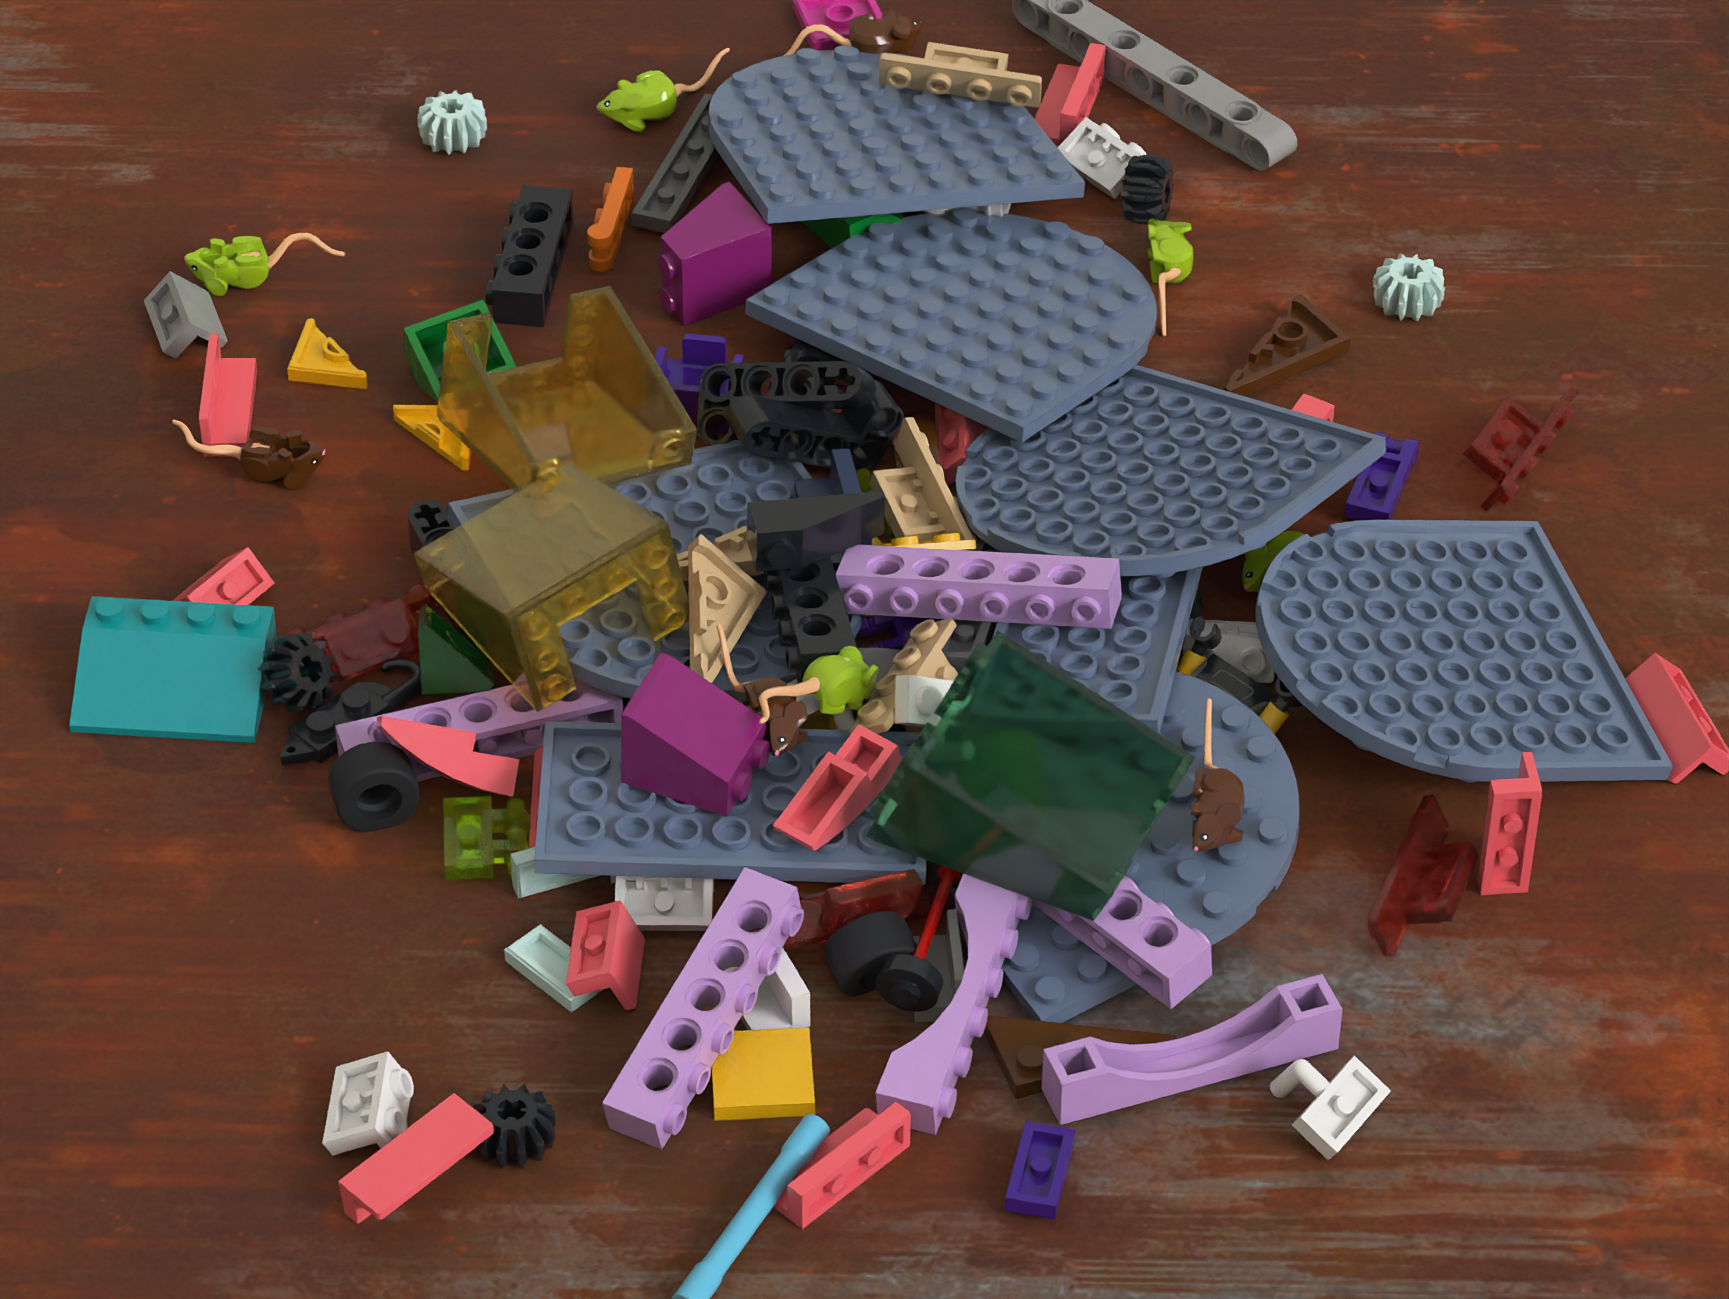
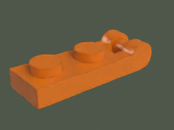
(611, 220)

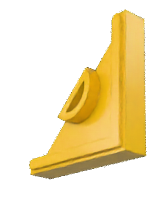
(323, 361)
(425, 425)

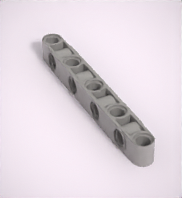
(1163, 80)

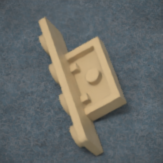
(961, 73)
(917, 495)
(919, 657)

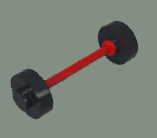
(909, 979)

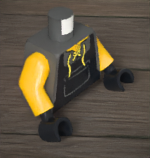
(1223, 675)

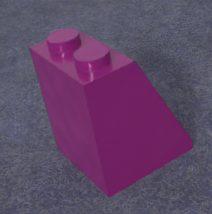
(715, 257)
(690, 739)

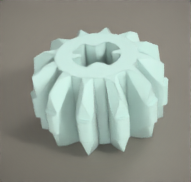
(452, 122)
(1408, 287)

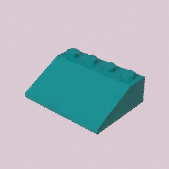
(172, 669)

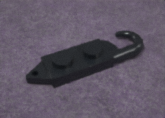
(315, 733)

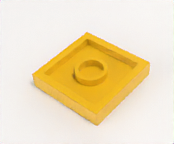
(764, 1075)

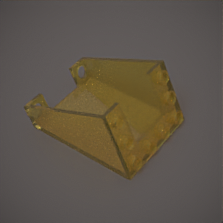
(592, 407)
(542, 563)

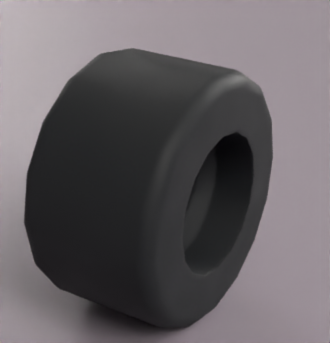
(370, 766)
(862, 946)

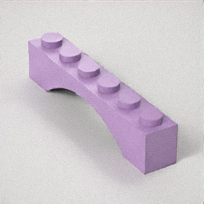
(927, 1068)
(1104, 1076)

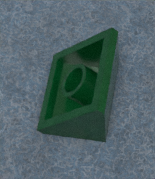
(449, 659)

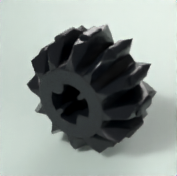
(1147, 188)
(298, 672)
(520, 1123)

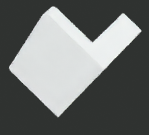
(781, 999)

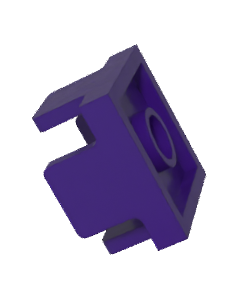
(685, 374)

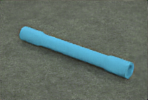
(794, 1155)

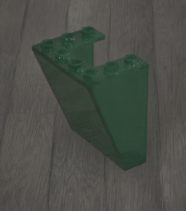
(1029, 782)

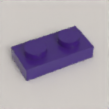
(1040, 1170)

